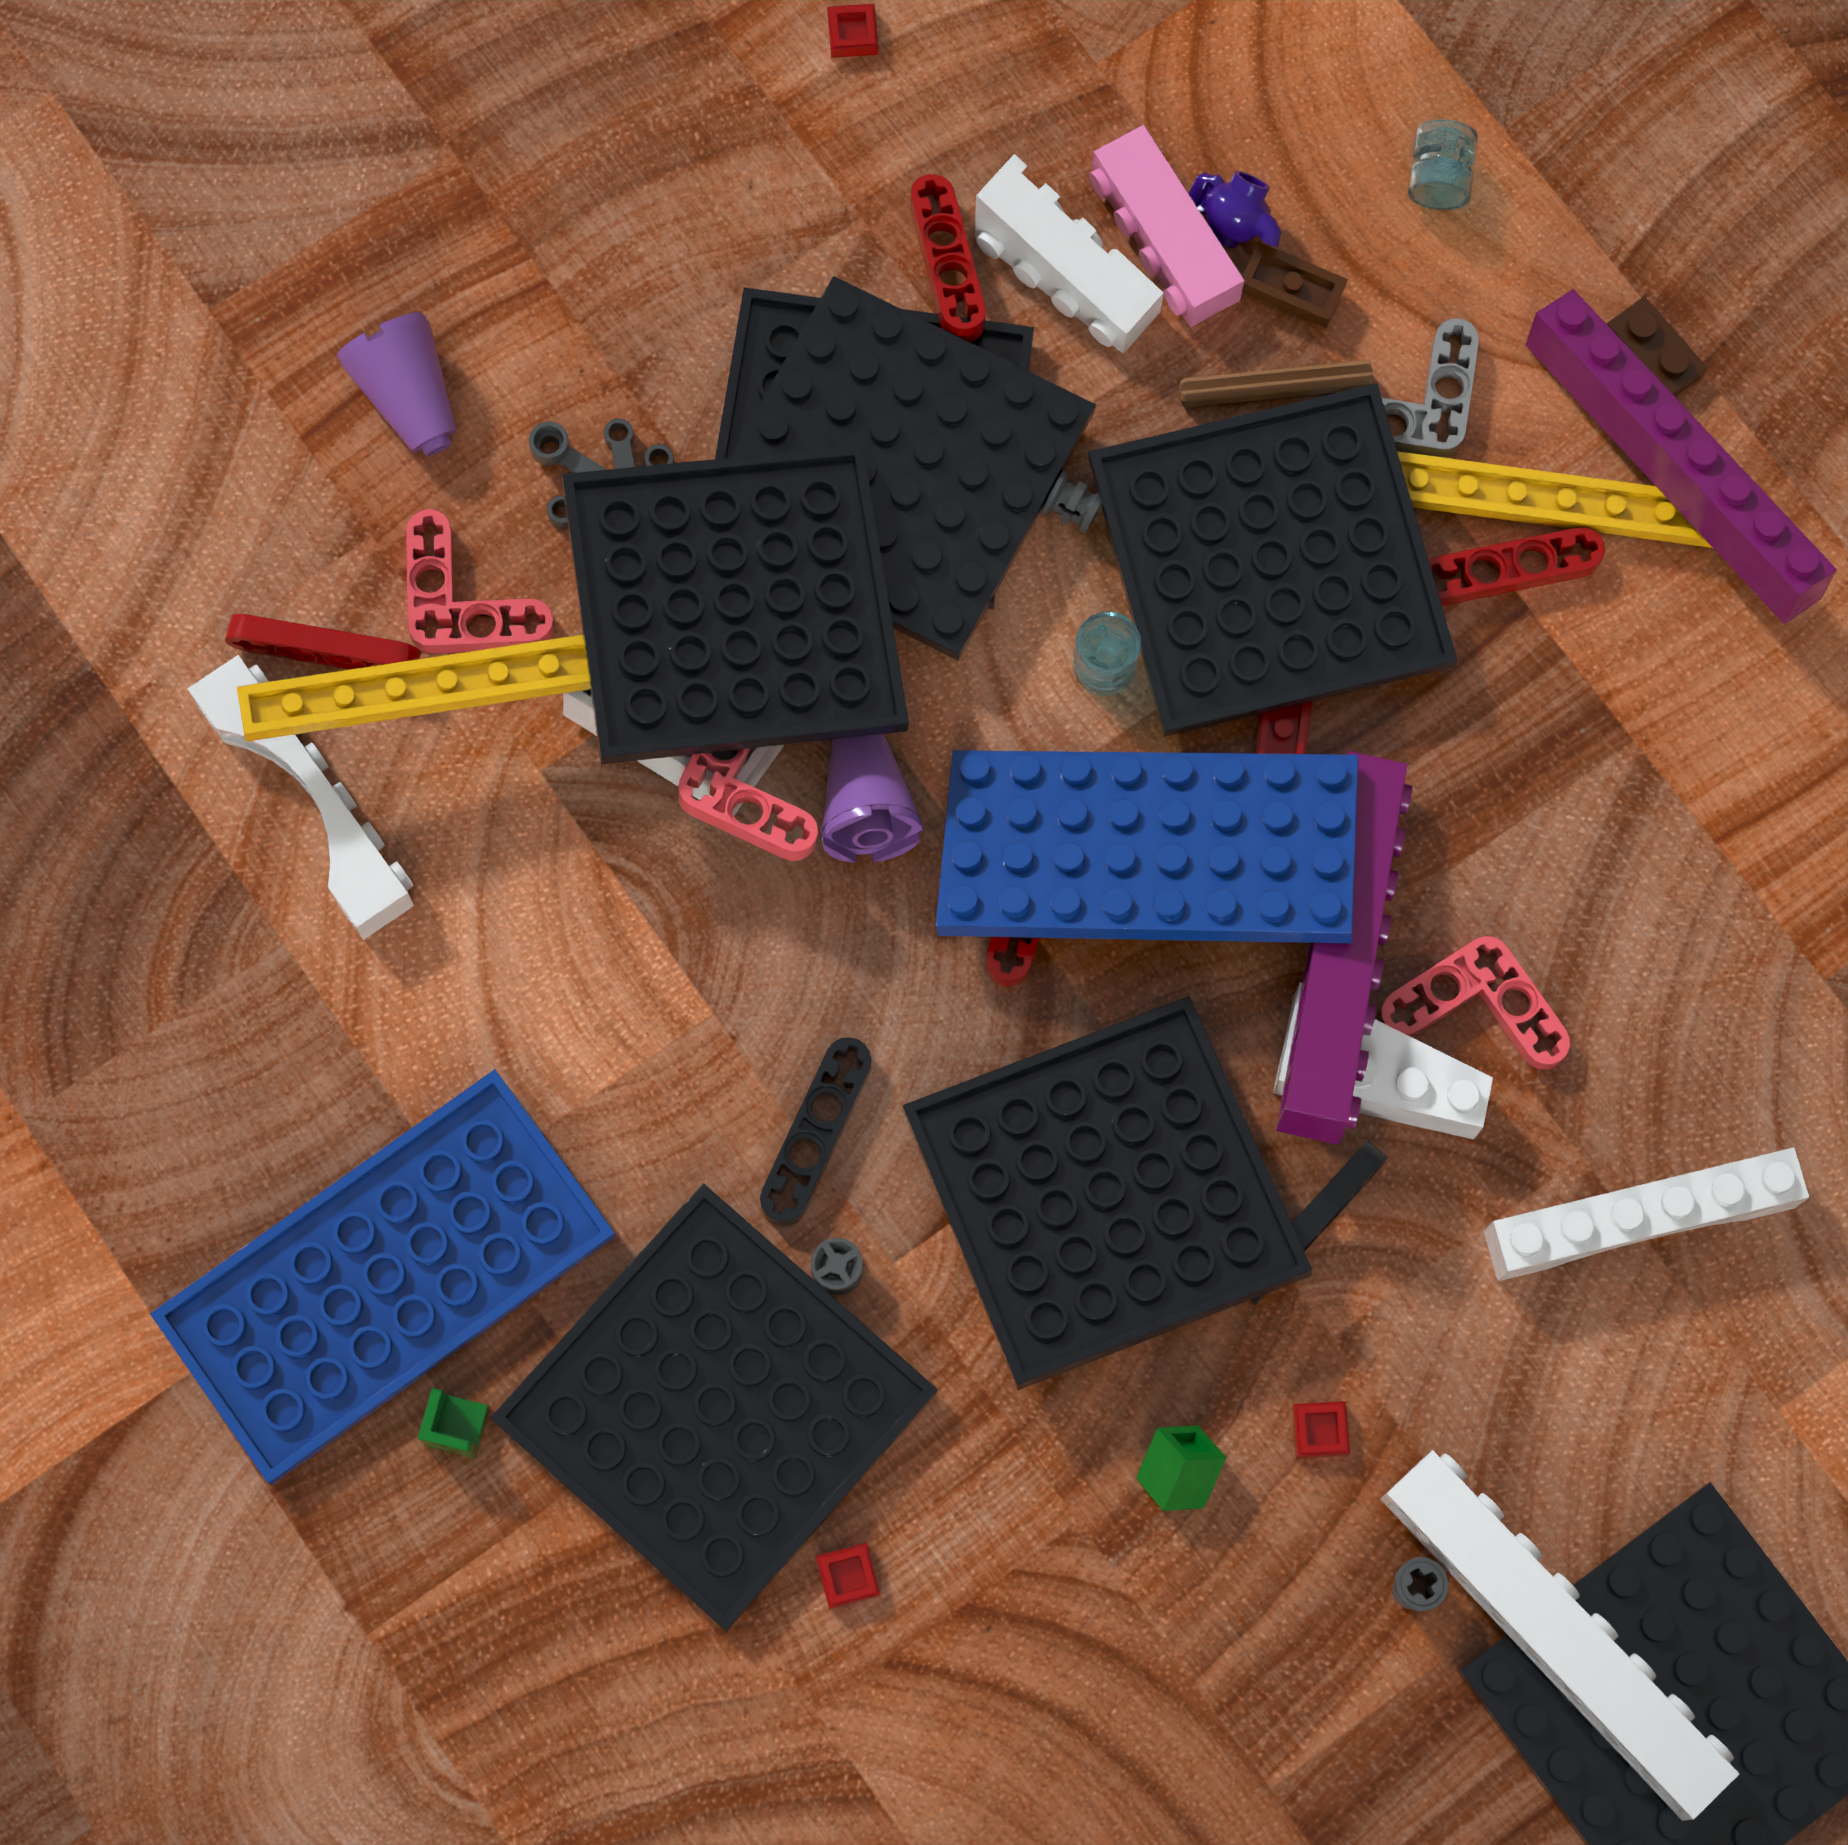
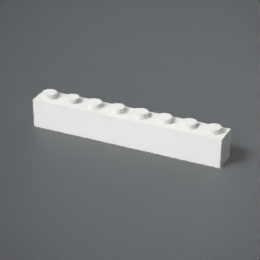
(1561, 1636)

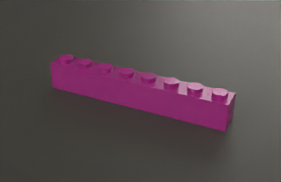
(1680, 457)
(1339, 976)

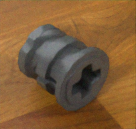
(1072, 502)
(1435, 1592)

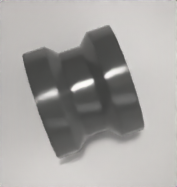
(832, 1258)

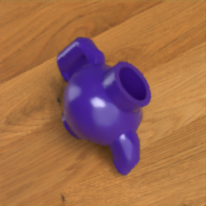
(1236, 208)

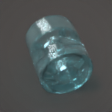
(1443, 164)
(1106, 653)

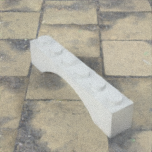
(358, 875)
(1645, 1212)

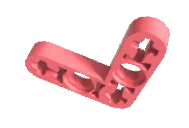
(442, 603)
(729, 792)
(1476, 982)

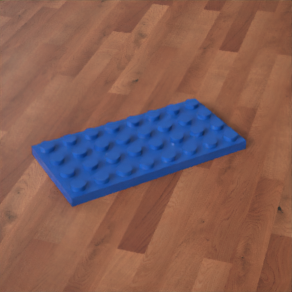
(1150, 846)
(382, 1276)

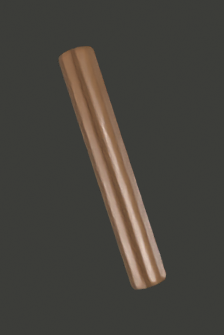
(1275, 383)

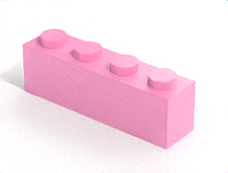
(1165, 226)

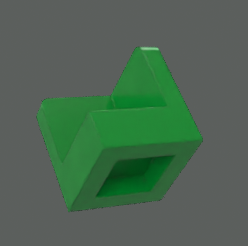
(453, 1424)
(1180, 1468)

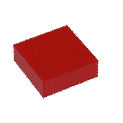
(852, 30)
(1321, 1429)
(848, 1576)

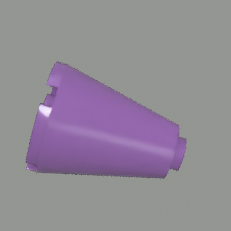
(404, 381)
(867, 802)

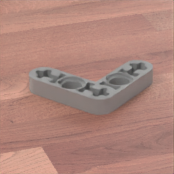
(1422, 419)

